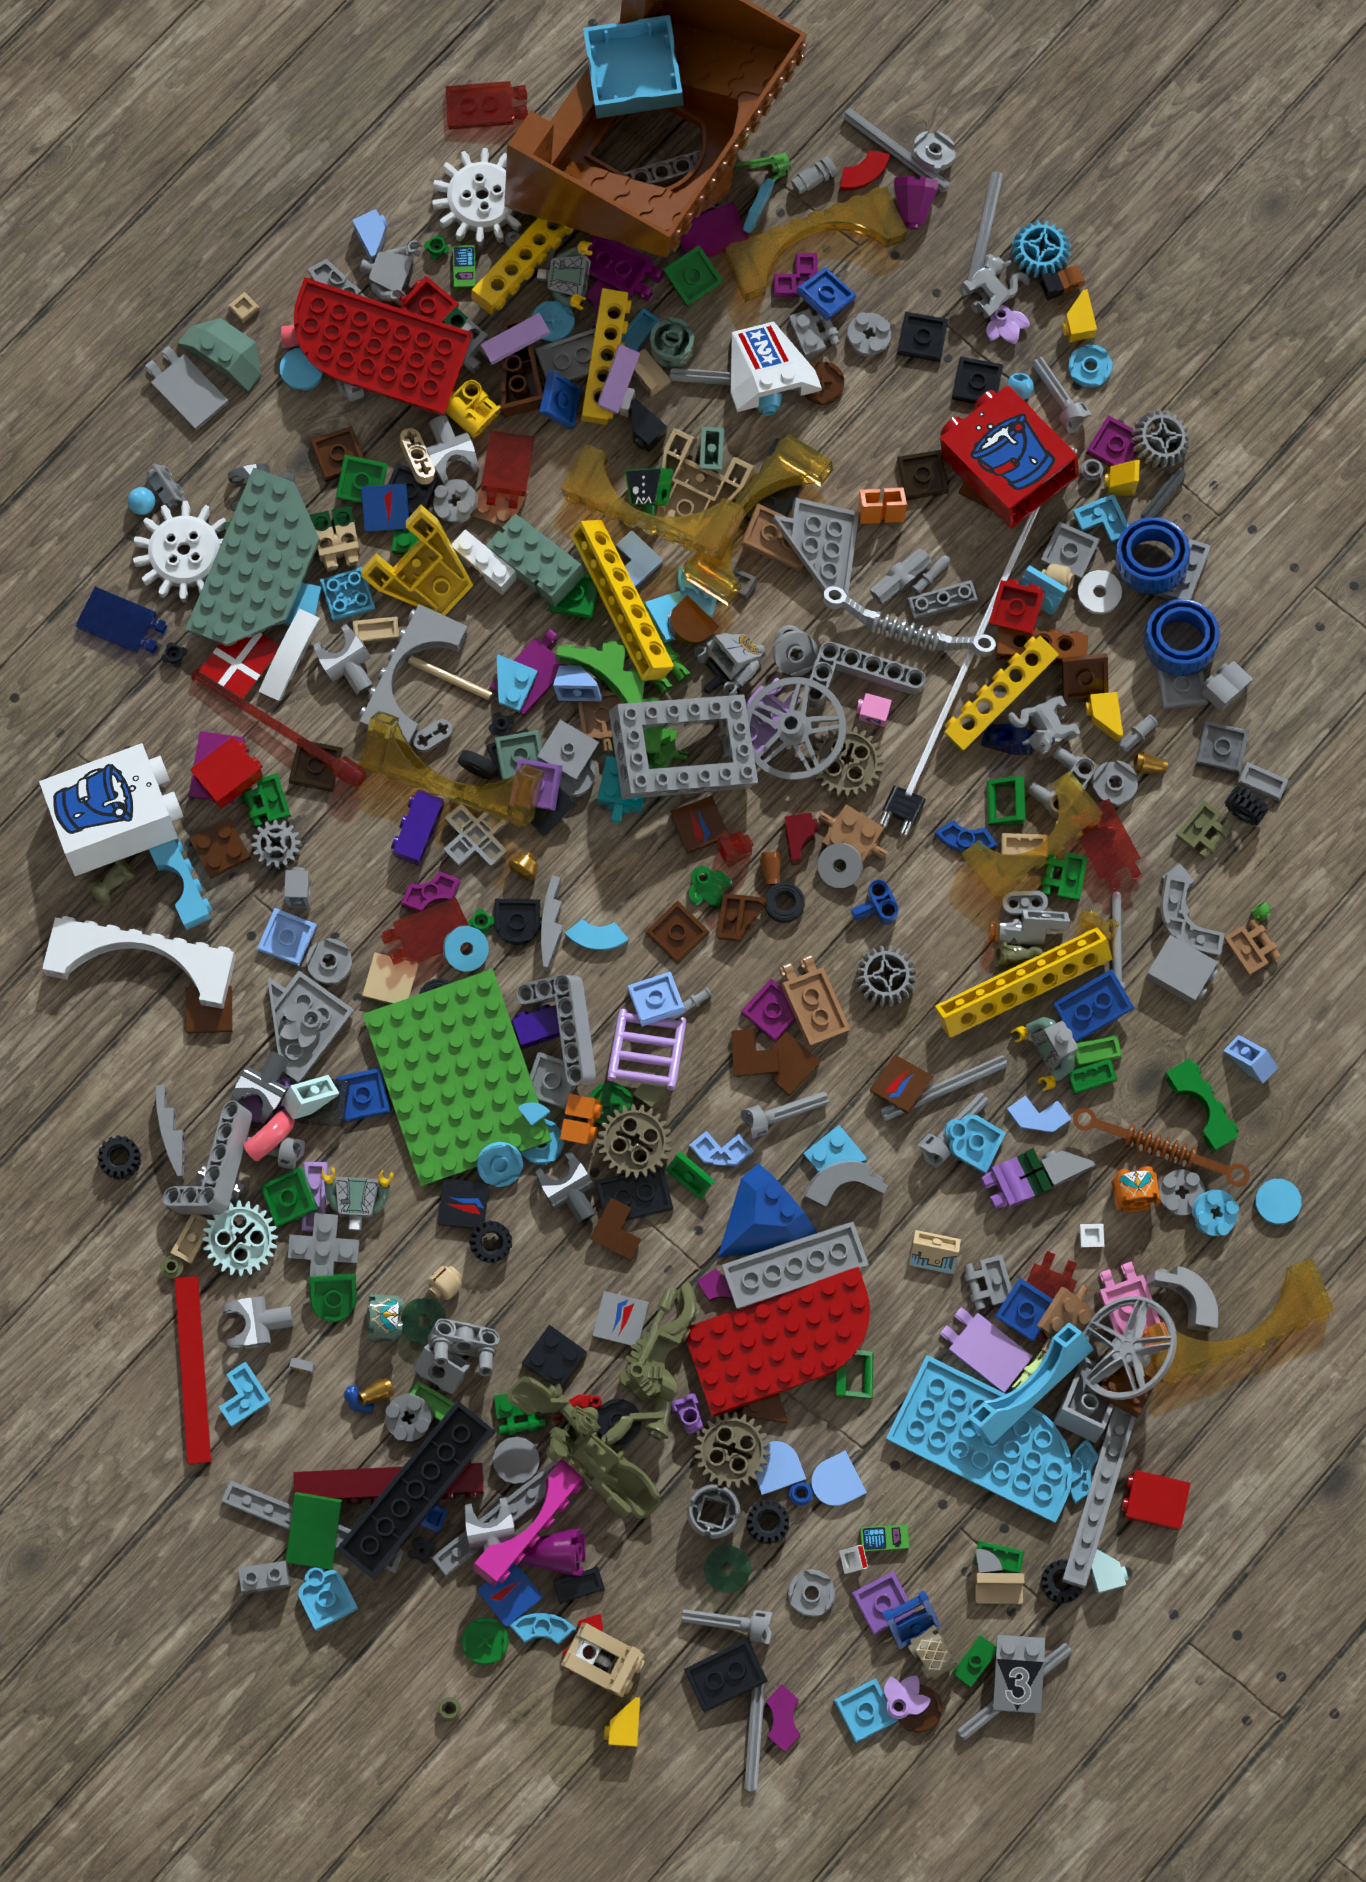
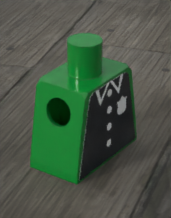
(649, 488)

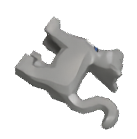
(989, 287)
(1047, 723)

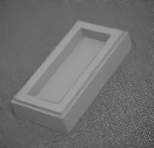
(1263, 781)

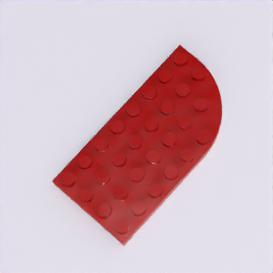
(379, 346)
(780, 1341)

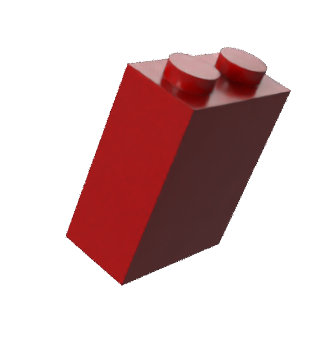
(227, 772)
(1155, 1500)

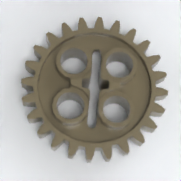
(866, 767)
(644, 1123)
(725, 1470)

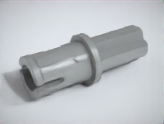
(1137, 733)

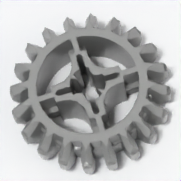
(1159, 453)
(876, 977)

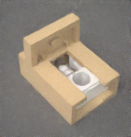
(621, 1669)

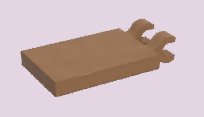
(813, 1002)

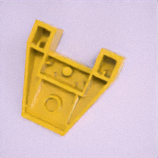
(427, 573)

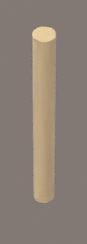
(442, 674)

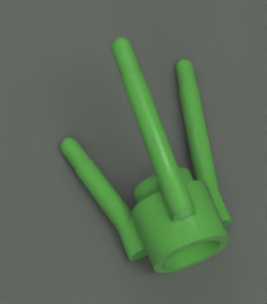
(777, 164)

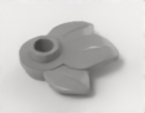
(298, 1024)

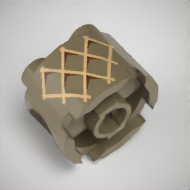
(933, 1653)

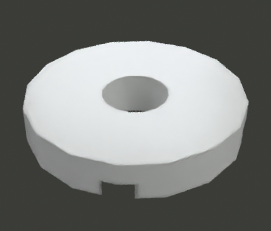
(1102, 580)

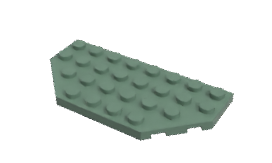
(257, 563)

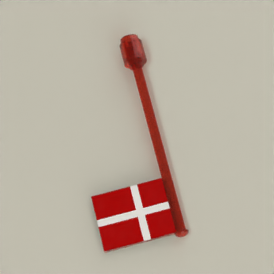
(232, 675)

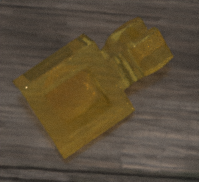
(1092, 920)

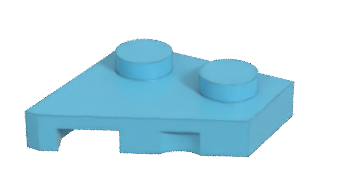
(513, 682)

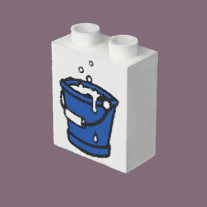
(111, 808)

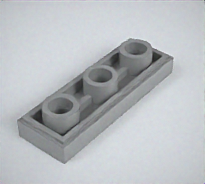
(930, 604)

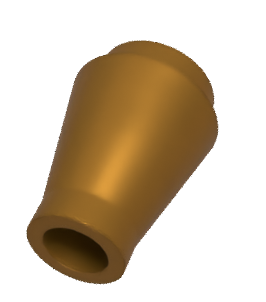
(1148, 763)
(376, 1392)

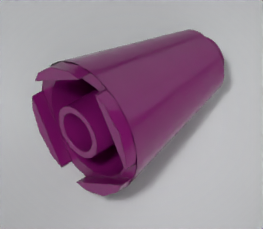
(558, 1552)

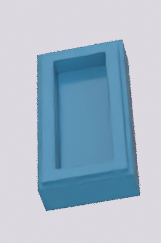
(639, 329)

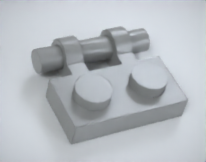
(808, 335)
(995, 1278)

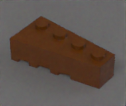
(521, 379)

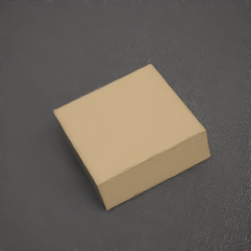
(243, 307)

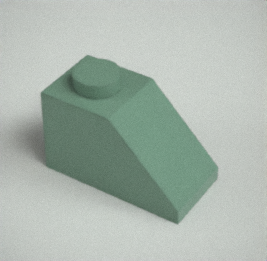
(711, 448)

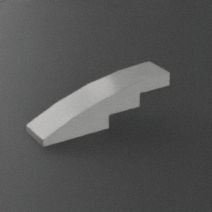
(550, 930)
(173, 1139)

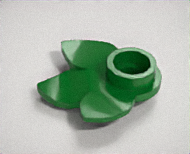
(710, 889)

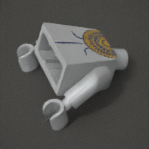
(734, 655)

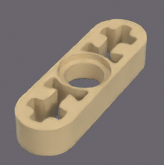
(416, 464)

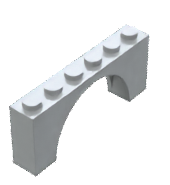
(425, 631)

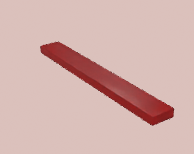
(193, 1370)

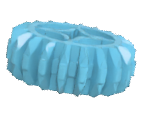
(1032, 247)

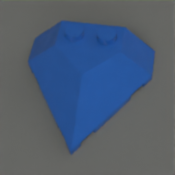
(763, 1216)

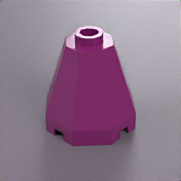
(914, 199)

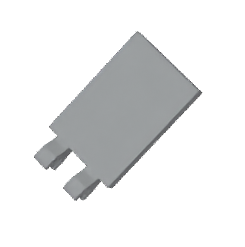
(187, 389)

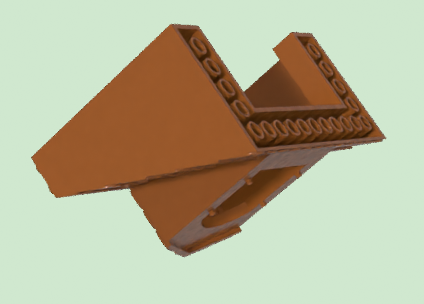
(729, 71)

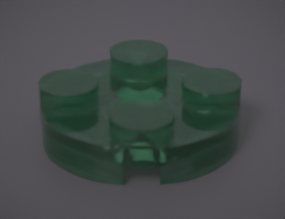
(410, 1321)
(738, 1577)

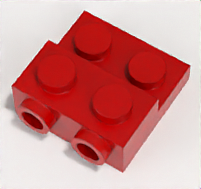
(428, 300)
(1017, 606)

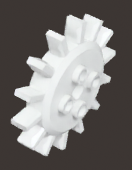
(468, 210)
(184, 571)

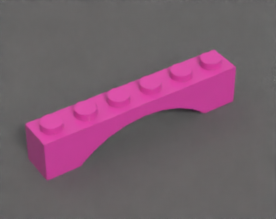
(498, 1558)

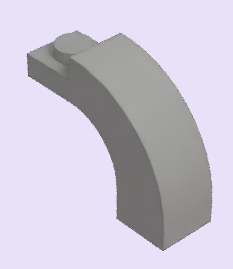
(832, 1176)
(1195, 1292)

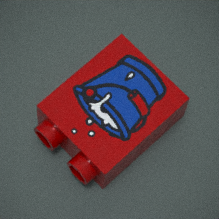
(1008, 455)

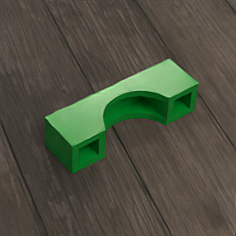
(1186, 1080)

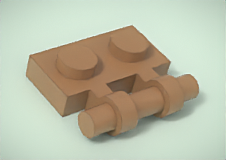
(1246, 950)

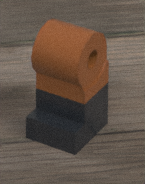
(1061, 282)

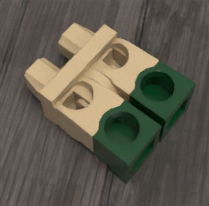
(338, 544)

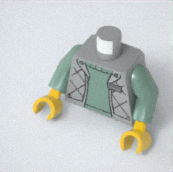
(568, 275)
(1055, 1046)
(356, 1196)

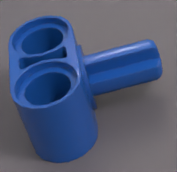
(877, 904)

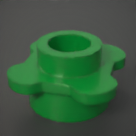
(436, 241)
(478, 916)

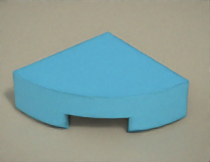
(533, 1112)

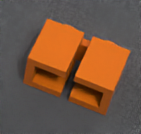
(890, 509)
(584, 1108)

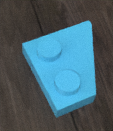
(833, 1148)

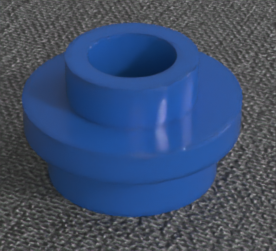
(801, 1486)

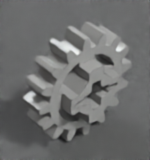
(270, 851)

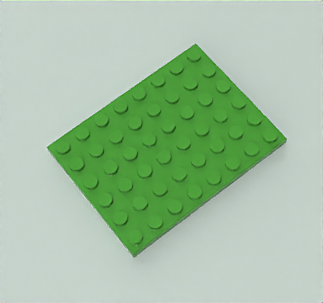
(455, 1075)

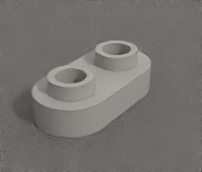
(1024, 901)

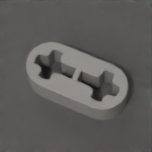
(436, 740)

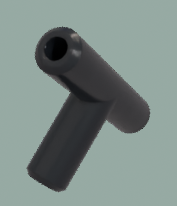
(721, 677)

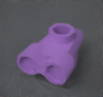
(687, 1409)

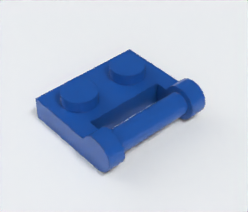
(914, 1624)

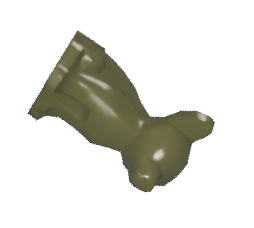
(119, 874)
(1009, 954)

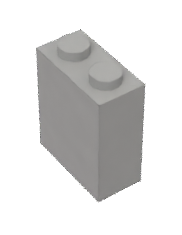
(1182, 970)

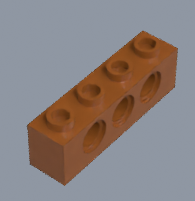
(1007, 649)

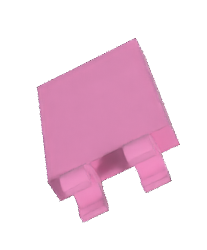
(1132, 1287)

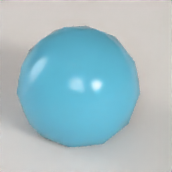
(1021, 384)
(141, 501)

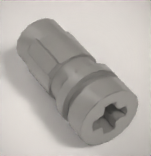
(813, 176)

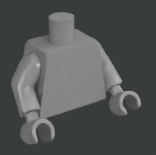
(391, 271)

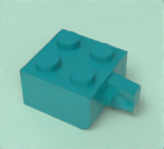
(610, 793)

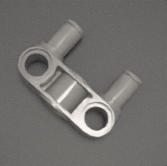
(1071, 762)
(464, 1340)

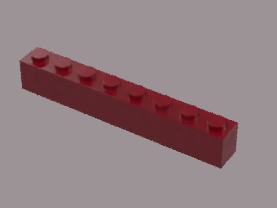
(370, 1483)

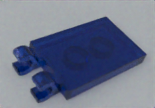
(119, 621)

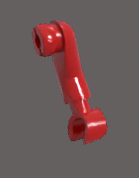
(584, 1401)

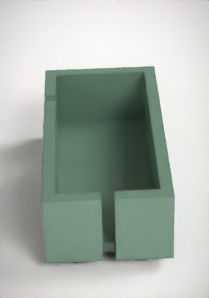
(536, 560)

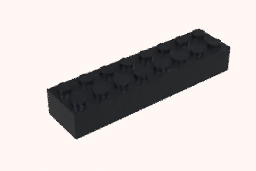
(416, 1490)

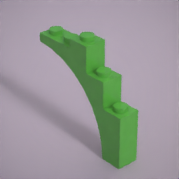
(608, 667)

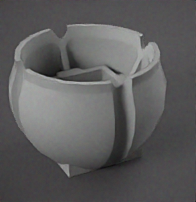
(717, 1495)

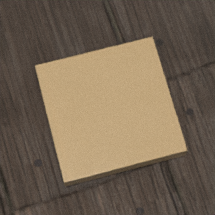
(388, 981)

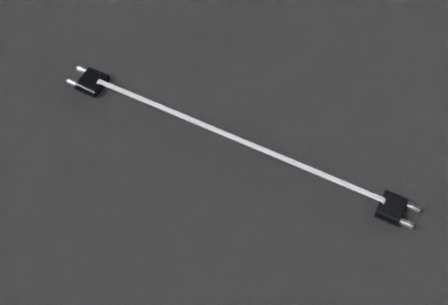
(902, 802)

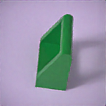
(1017, 783)
(840, 1389)

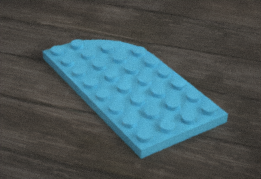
(1023, 1466)

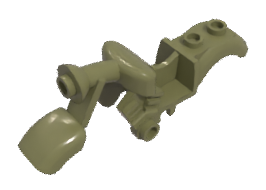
(647, 1372)
(587, 1453)

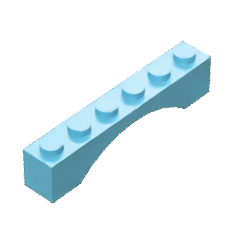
(1064, 1353)

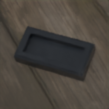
(575, 1587)

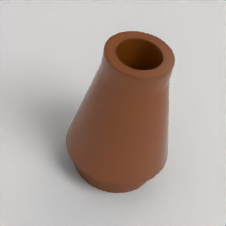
(771, 866)

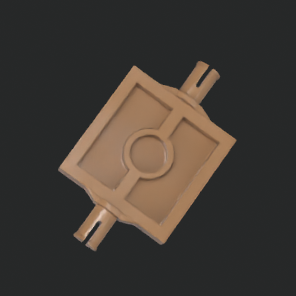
(596, 718)
(854, 829)
(1064, 1309)

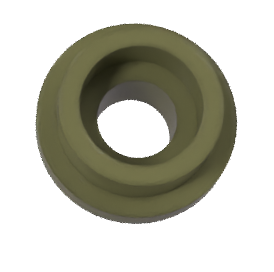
(174, 1273)
(449, 1701)

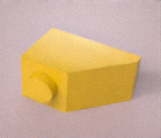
(1080, 320)
(1123, 479)
(1105, 714)
(624, 1726)

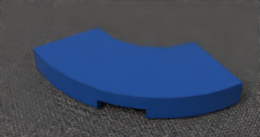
(961, 839)

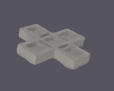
(474, 836)
(323, 1246)

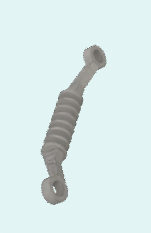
(873, 621)

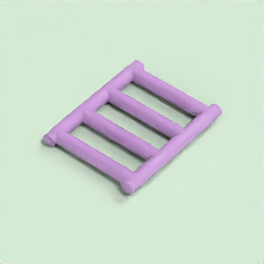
(673, 1062)

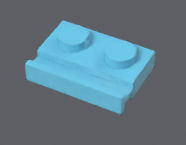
(1053, 590)

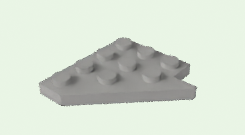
(822, 540)
(311, 996)

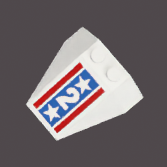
(767, 364)

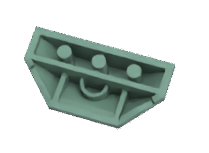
(225, 351)

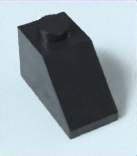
(646, 427)

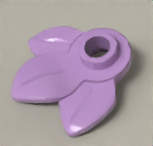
(1008, 326)
(907, 1694)

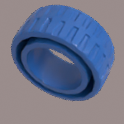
(1147, 579)
(1181, 662)

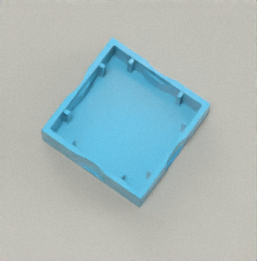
(633, 66)

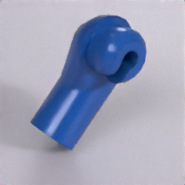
(351, 1398)

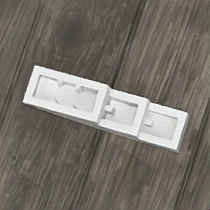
(289, 654)

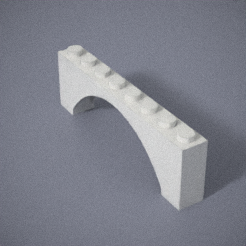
(77, 942)

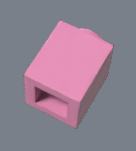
(874, 709)

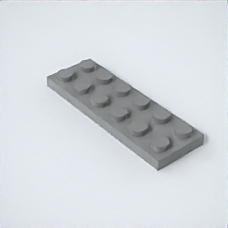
(794, 1265)

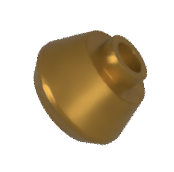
(524, 866)

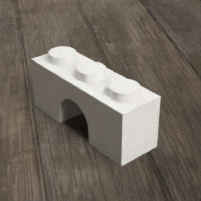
(493, 568)

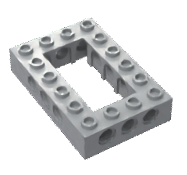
(631, 757)

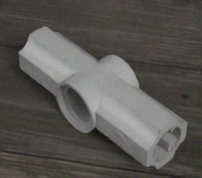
(900, 576)

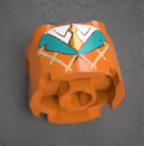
(1136, 1189)

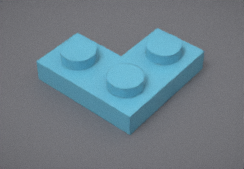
(1104, 512)
(250, 1395)

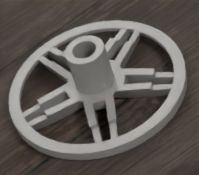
(795, 727)
(1129, 1348)

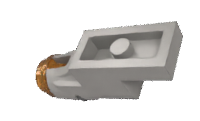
(1030, 929)

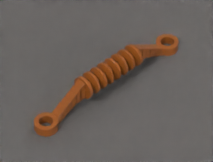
(1163, 1147)

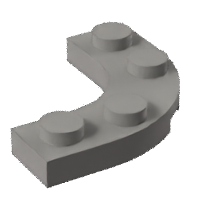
(1178, 922)

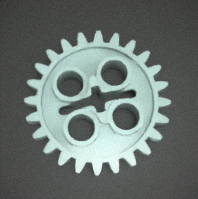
(254, 1252)

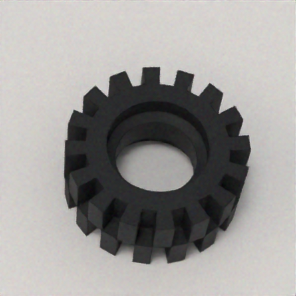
(1246, 805)
(105, 1157)
(504, 1245)
(782, 1522)
(1048, 1584)

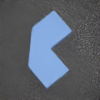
(1028, 1117)
(712, 1154)

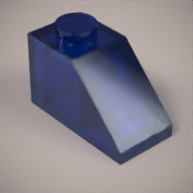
(1007, 739)

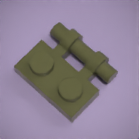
(1199, 824)

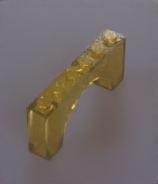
(1001, 870)

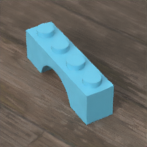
(191, 906)

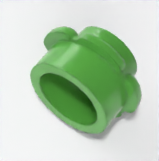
(1261, 911)

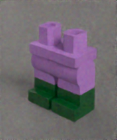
(1008, 1180)

